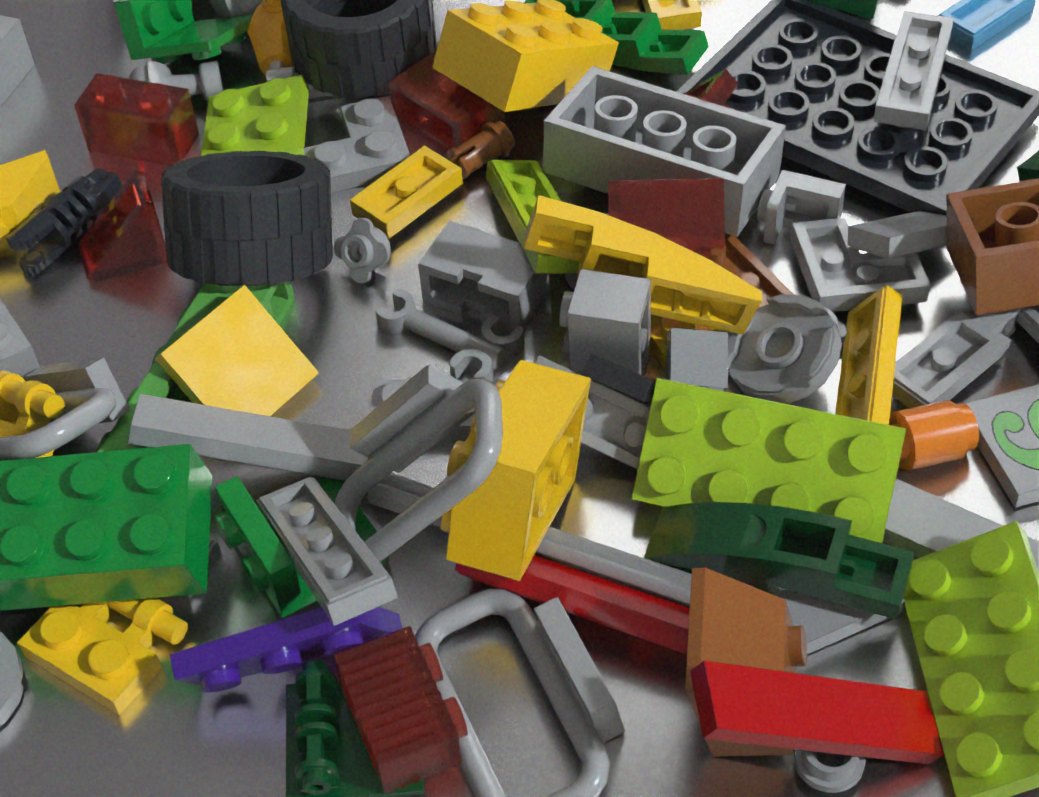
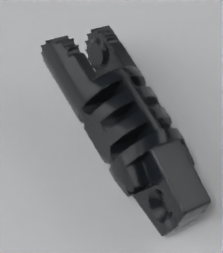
(63, 220)

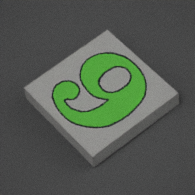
(1011, 441)

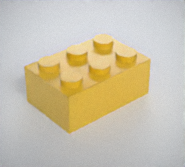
(520, 52)
(538, 462)

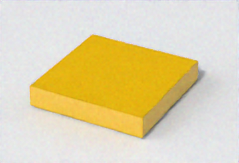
(238, 359)

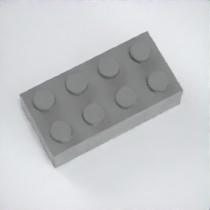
(645, 132)

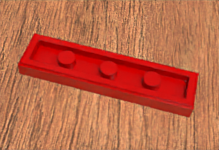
(596, 600)
(814, 713)

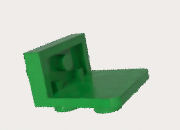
(265, 558)

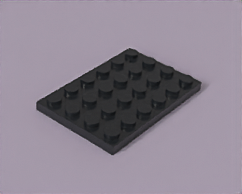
(823, 82)

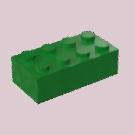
(104, 527)

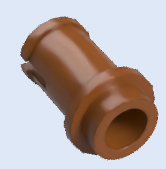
(491, 142)

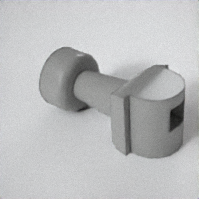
(206, 82)

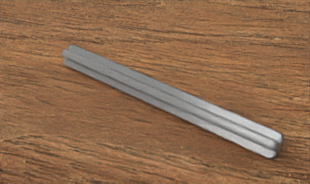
(624, 568)

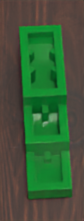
(641, 39)

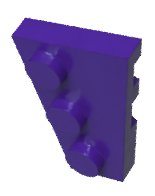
(276, 647)

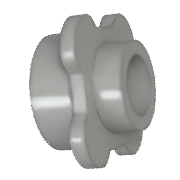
(374, 246)

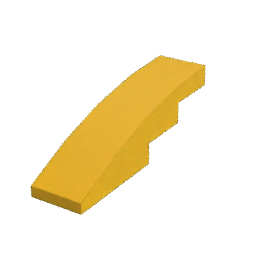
(682, 281)

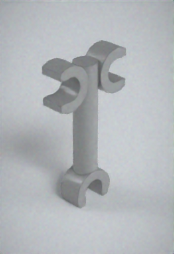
(473, 352)

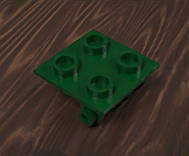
(324, 742)

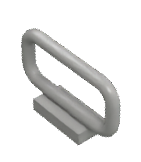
(89, 399)
(404, 430)
(564, 672)

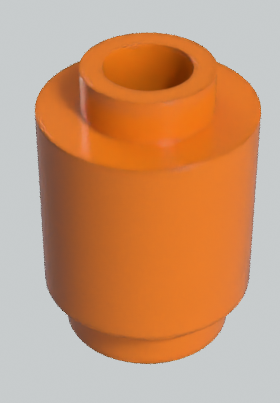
(935, 433)

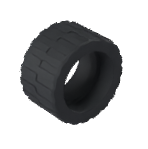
(357, 44)
(247, 217)

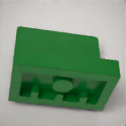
(168, 29)

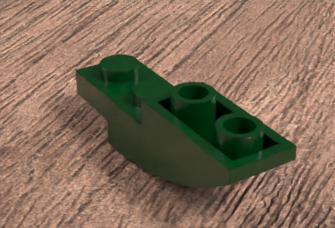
(783, 550)

